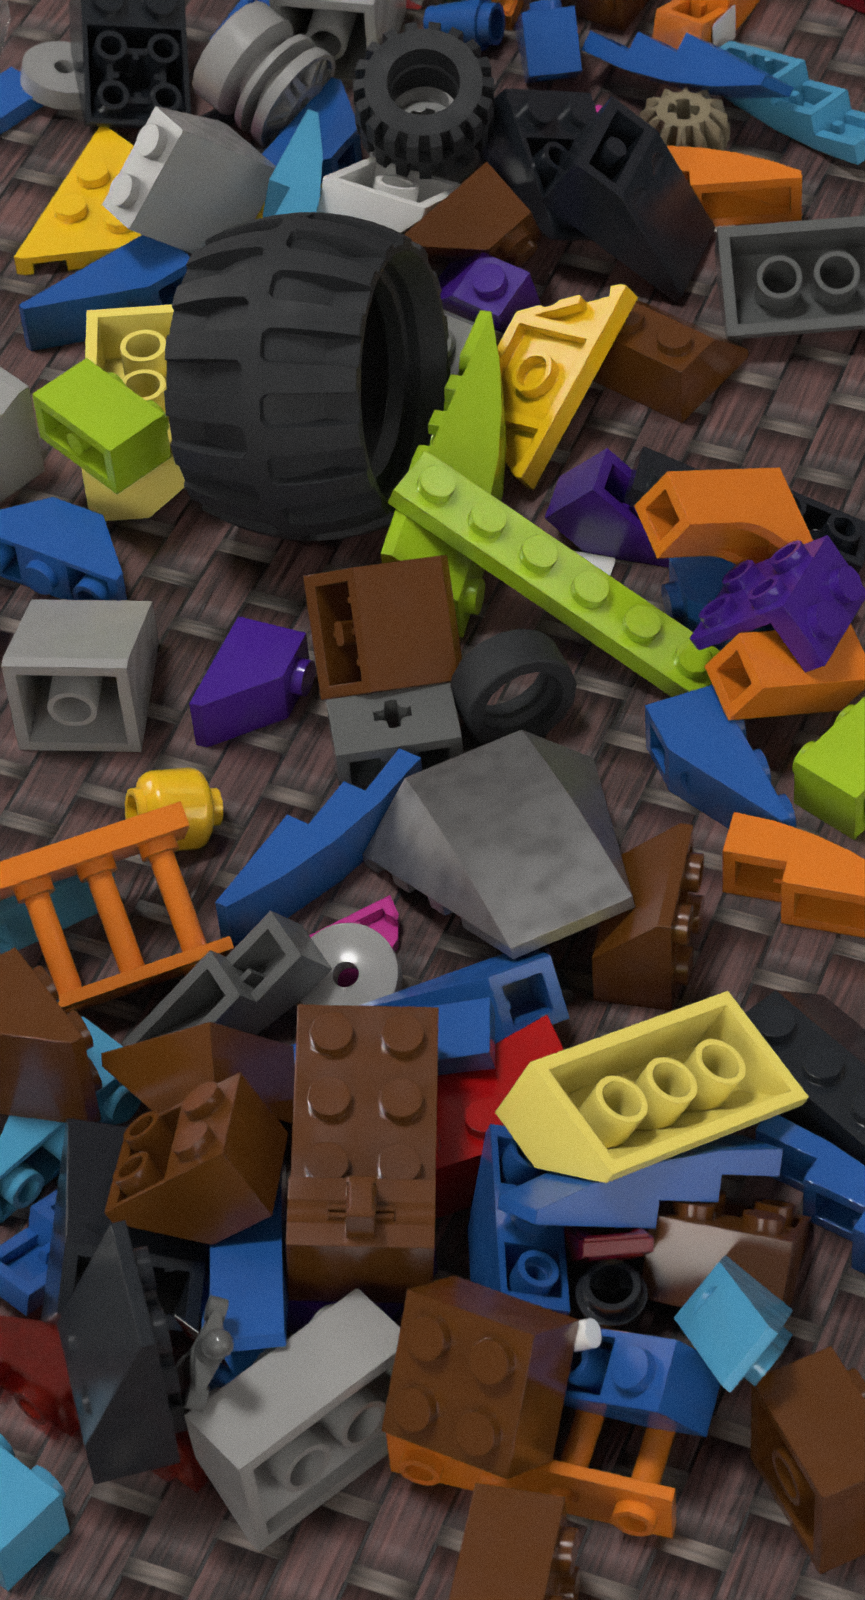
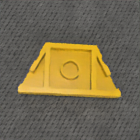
(75, 221)
(547, 369)

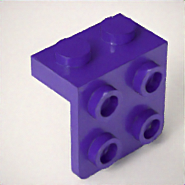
(799, 590)

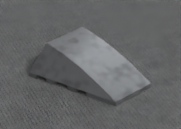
(507, 842)

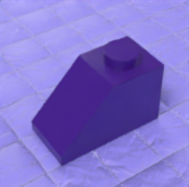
(486, 285)
(592, 512)
(251, 681)

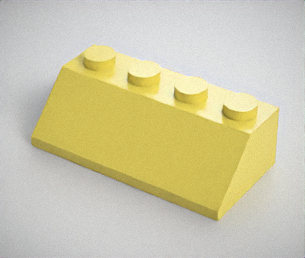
(133, 347)
(648, 1092)

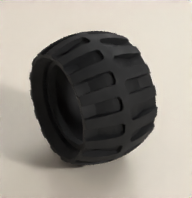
(304, 373)

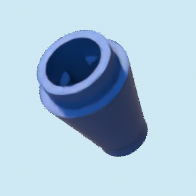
(475, 18)

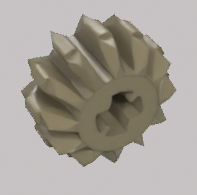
(688, 119)

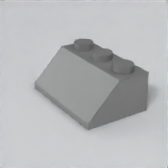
(299, 1419)

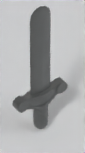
(208, 1351)

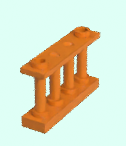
(93, 860)
(630, 1504)

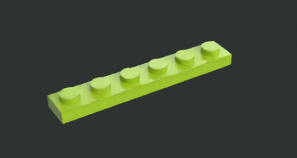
(552, 576)

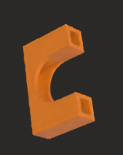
(742, 519)

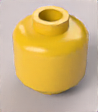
(167, 786)

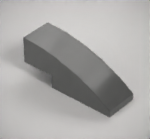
(247, 987)

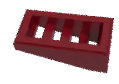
(593, 1244)

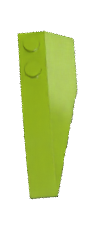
(472, 442)

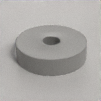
(50, 75)
(358, 948)

